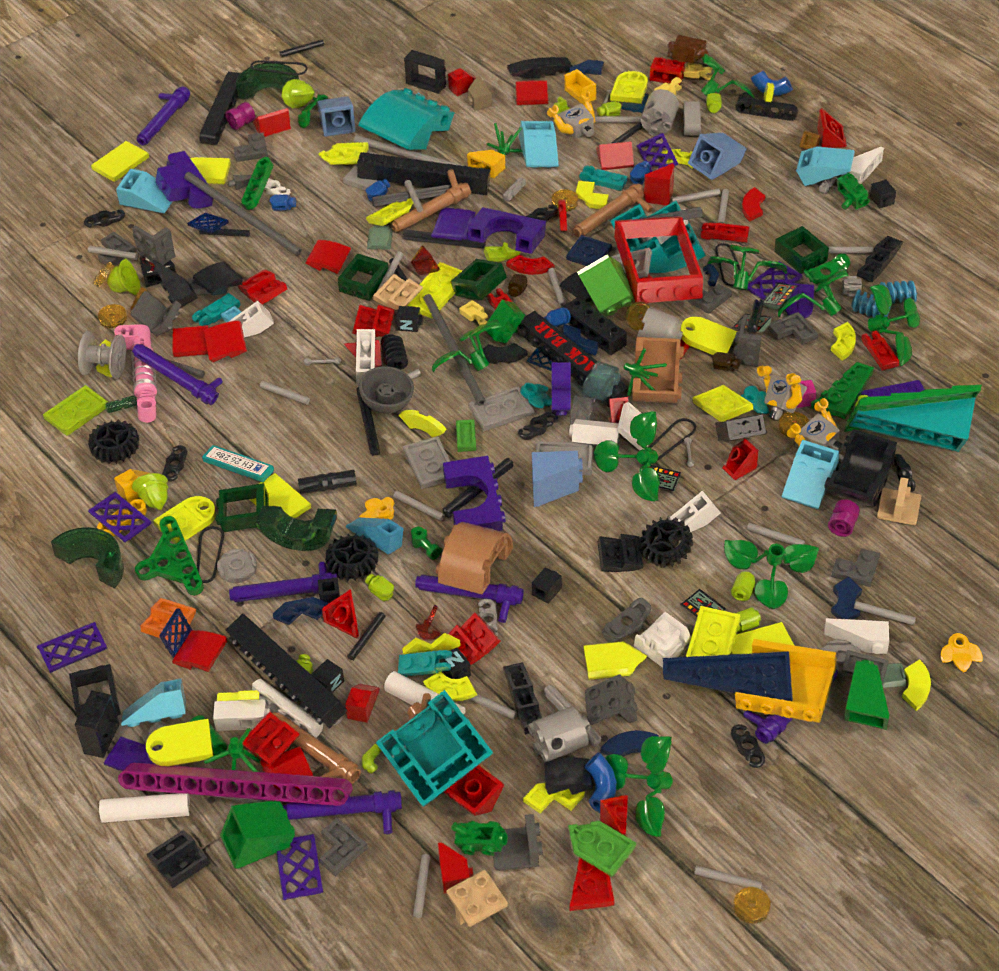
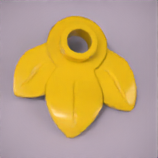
(379, 508)
(962, 654)

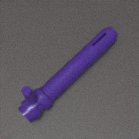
(175, 102)
(198, 388)
(280, 588)
(499, 593)
(772, 725)
(376, 802)

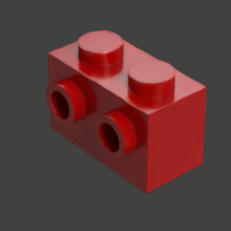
(666, 70)

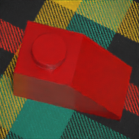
(460, 81)
(361, 702)
(453, 867)

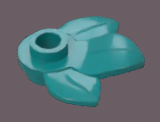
(536, 394)
(757, 398)

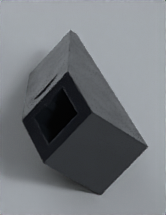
(177, 287)

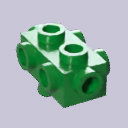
(853, 192)
(479, 837)

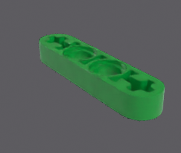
(251, 198)

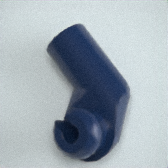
(714, 275)

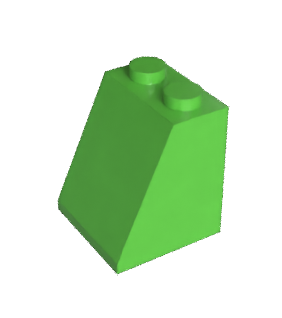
(607, 285)

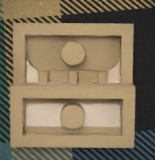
(397, 292)

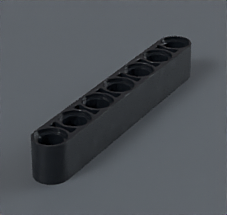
(216, 119)

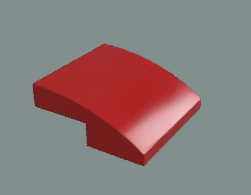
(328, 255)
(262, 287)
(377, 319)
(225, 340)
(475, 638)
(200, 650)
(270, 739)
(289, 762)

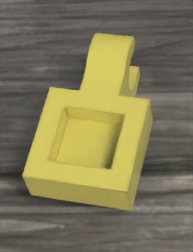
(696, 70)
(672, 87)
(474, 311)

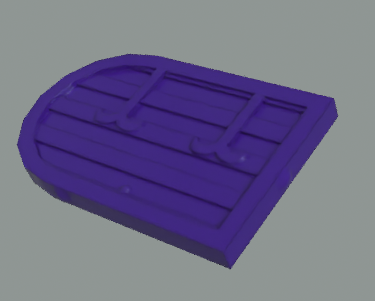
(802, 305)
(127, 752)

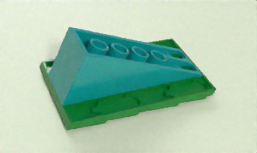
(926, 417)

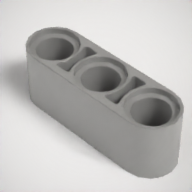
(692, 118)

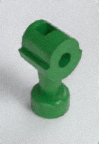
(420, 538)

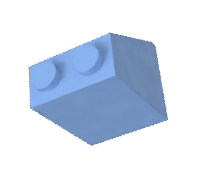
(336, 116)
(717, 154)
(555, 475)

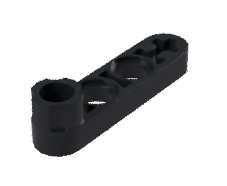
(745, 101)

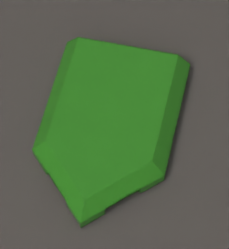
(601, 845)

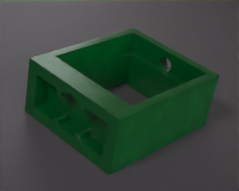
(785, 244)
(366, 265)
(466, 286)
(240, 521)

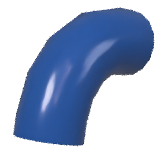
(781, 86)
(604, 780)

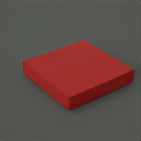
(531, 92)
(189, 341)

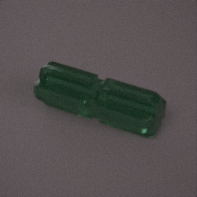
(126, 402)

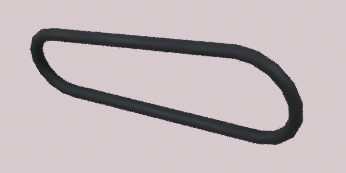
(279, 62)
(720, 267)
(682, 419)
(218, 555)

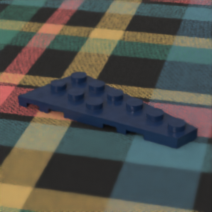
(743, 673)

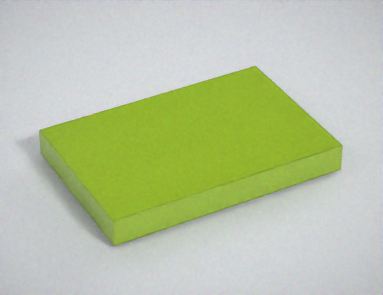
(75, 410)

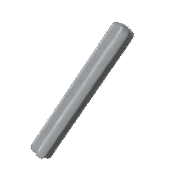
(561, 703)

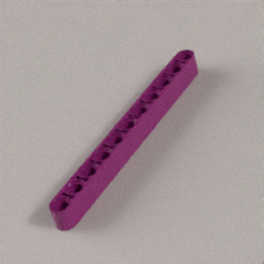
(243, 779)

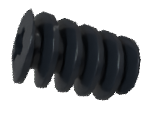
(394, 351)

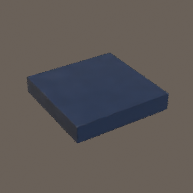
(588, 250)

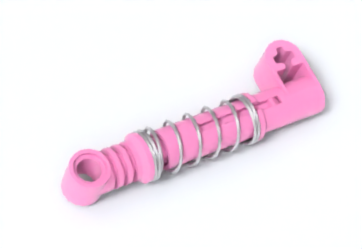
(145, 388)

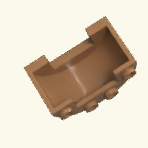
(666, 383)
(469, 555)

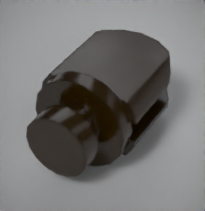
(517, 285)
(725, 361)

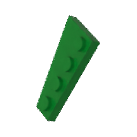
(846, 391)

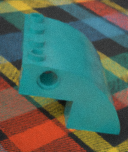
(406, 118)
(665, 256)
(434, 748)

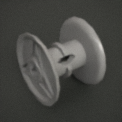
(91, 353)

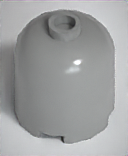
(660, 325)

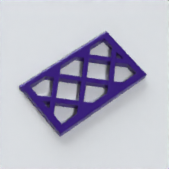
(652, 143)
(759, 292)
(134, 529)
(66, 660)
(302, 890)

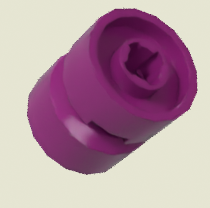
(240, 116)
(843, 518)

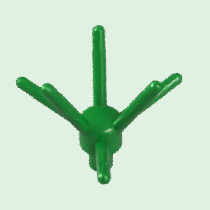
(504, 148)
(638, 371)
(237, 751)

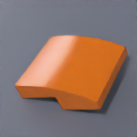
(160, 615)

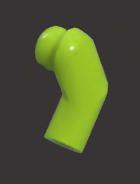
(368, 759)

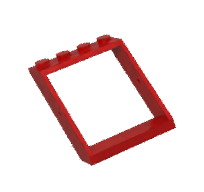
(659, 288)

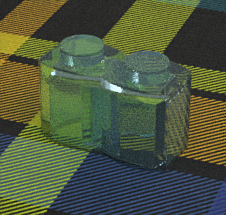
(601, 381)

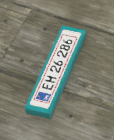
(238, 463)

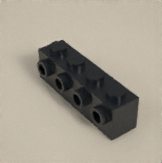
(596, 326)

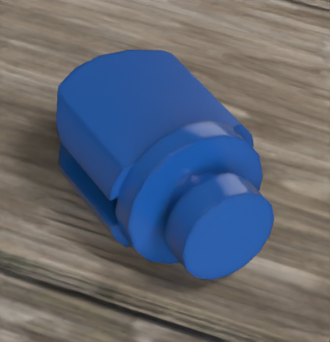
(638, 173)
(377, 189)
(282, 202)
(558, 316)

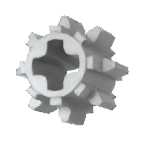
(851, 285)

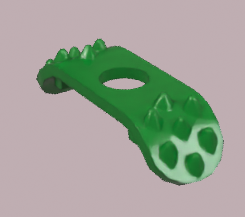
(304, 117)
(838, 263)

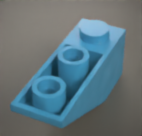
(382, 532)

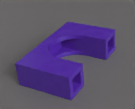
(488, 221)
(476, 473)

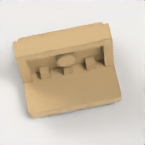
(899, 504)
(476, 899)

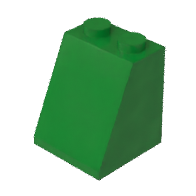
(866, 697)
(256, 832)

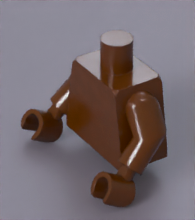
(687, 49)

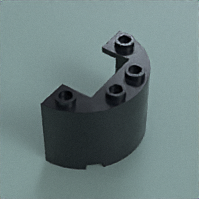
(863, 468)

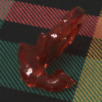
(423, 628)

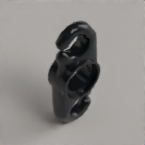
(544, 211)
(96, 218)
(542, 419)
(181, 457)
(904, 471)
(748, 753)

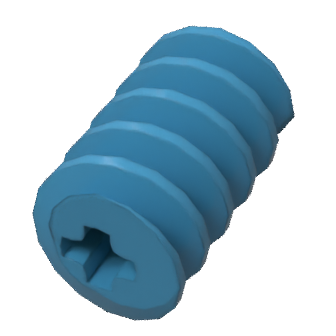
(901, 290)
(865, 304)

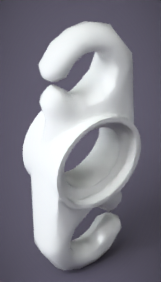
(276, 191)

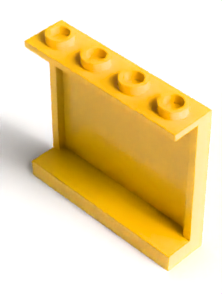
(810, 680)

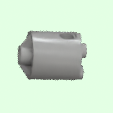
(659, 112)
(559, 733)

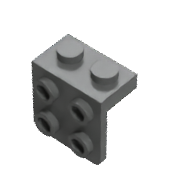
(155, 247)
(154, 314)
(748, 345)
(611, 698)
(522, 847)

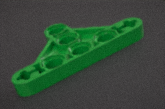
(174, 568)

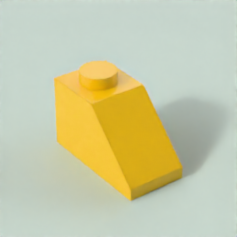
(487, 160)
(124, 484)

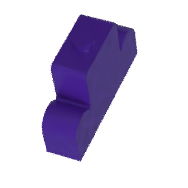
(174, 185)
(561, 388)

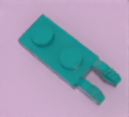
(603, 178)
(213, 312)
(423, 663)

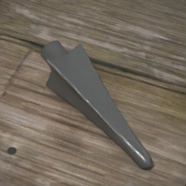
(240, 181)

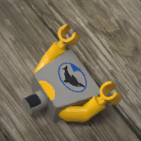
(576, 120)
(781, 392)
(818, 430)

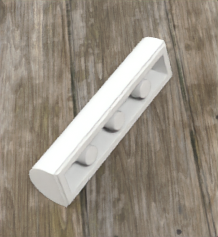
(409, 690)
(280, 703)
(144, 807)

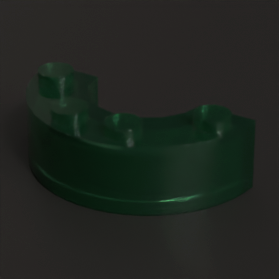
(252, 81)
(296, 533)
(95, 544)

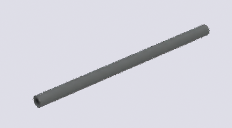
(243, 213)
(472, 384)

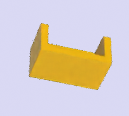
(578, 83)

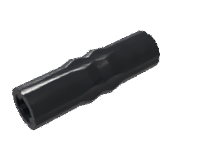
(327, 481)

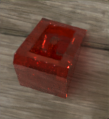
(424, 262)

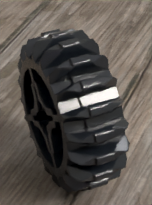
(113, 441)
(661, 551)
(352, 557)

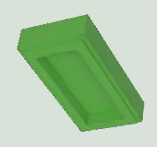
(466, 435)

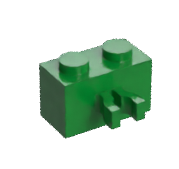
(509, 318)

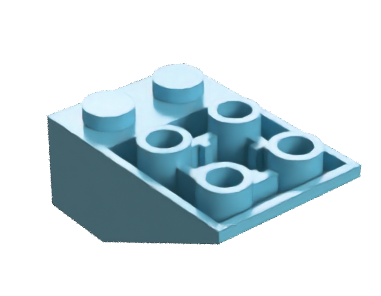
(539, 144)
(823, 164)
(141, 191)
(809, 473)
(162, 701)

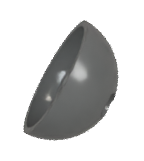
(386, 389)

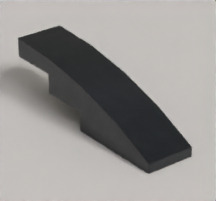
(535, 67)
(880, 258)
(522, 694)

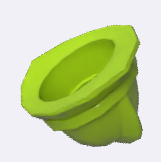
(297, 93)
(124, 278)
(152, 489)

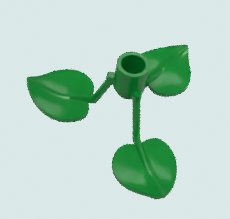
(712, 86)
(742, 278)
(829, 303)
(880, 322)
(477, 357)
(643, 429)
(770, 592)
(655, 754)

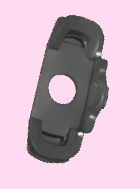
(637, 612)

